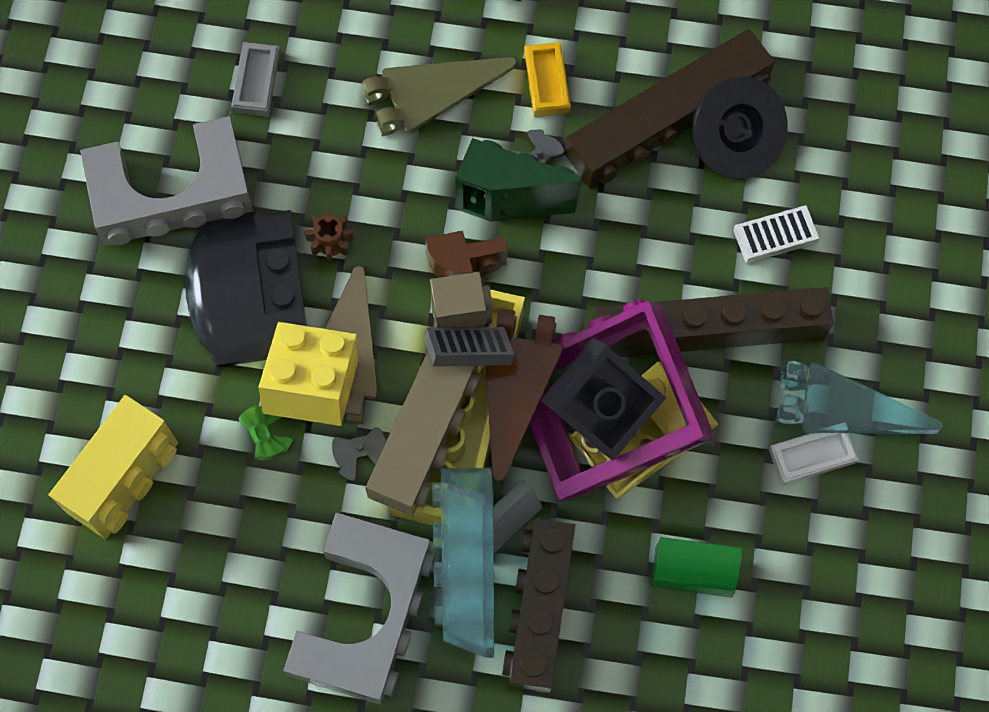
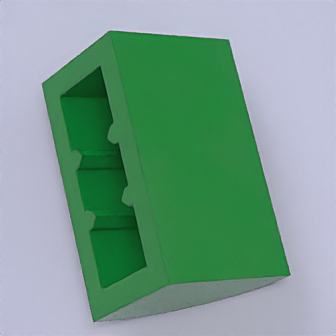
(696, 567)

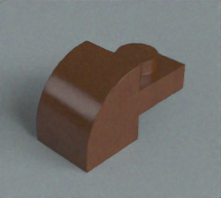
(452, 256)

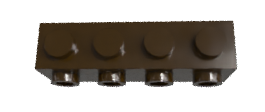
(542, 605)

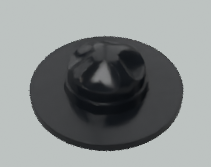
(740, 127)

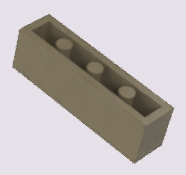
(420, 436)

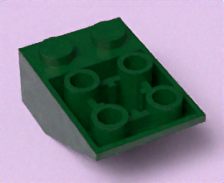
(512, 185)

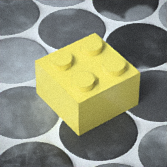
(309, 373)

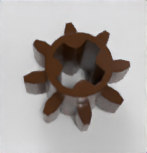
(329, 225)

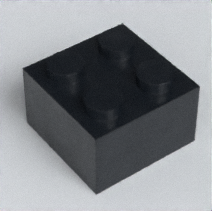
(603, 398)

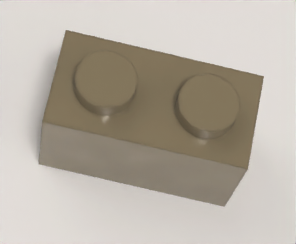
(461, 301)

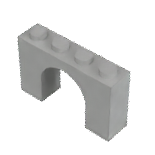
(127, 215)
(366, 666)

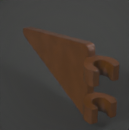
(518, 388)

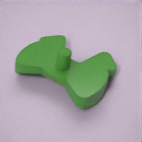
(266, 444)

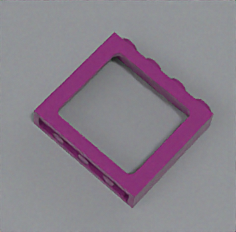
(552, 434)

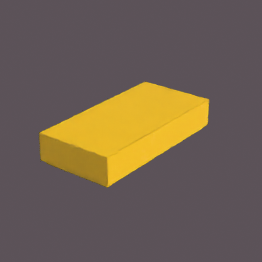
(547, 79)

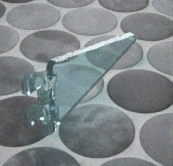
(845, 406)

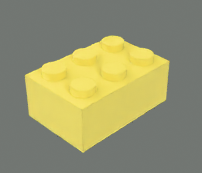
(115, 468)

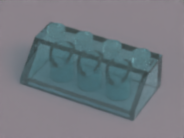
(466, 558)

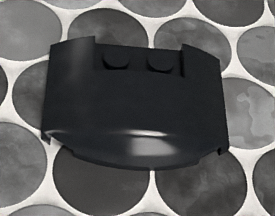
(242, 283)

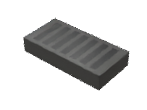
(468, 346)

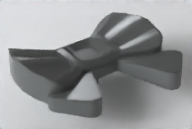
(545, 146)
(347, 451)

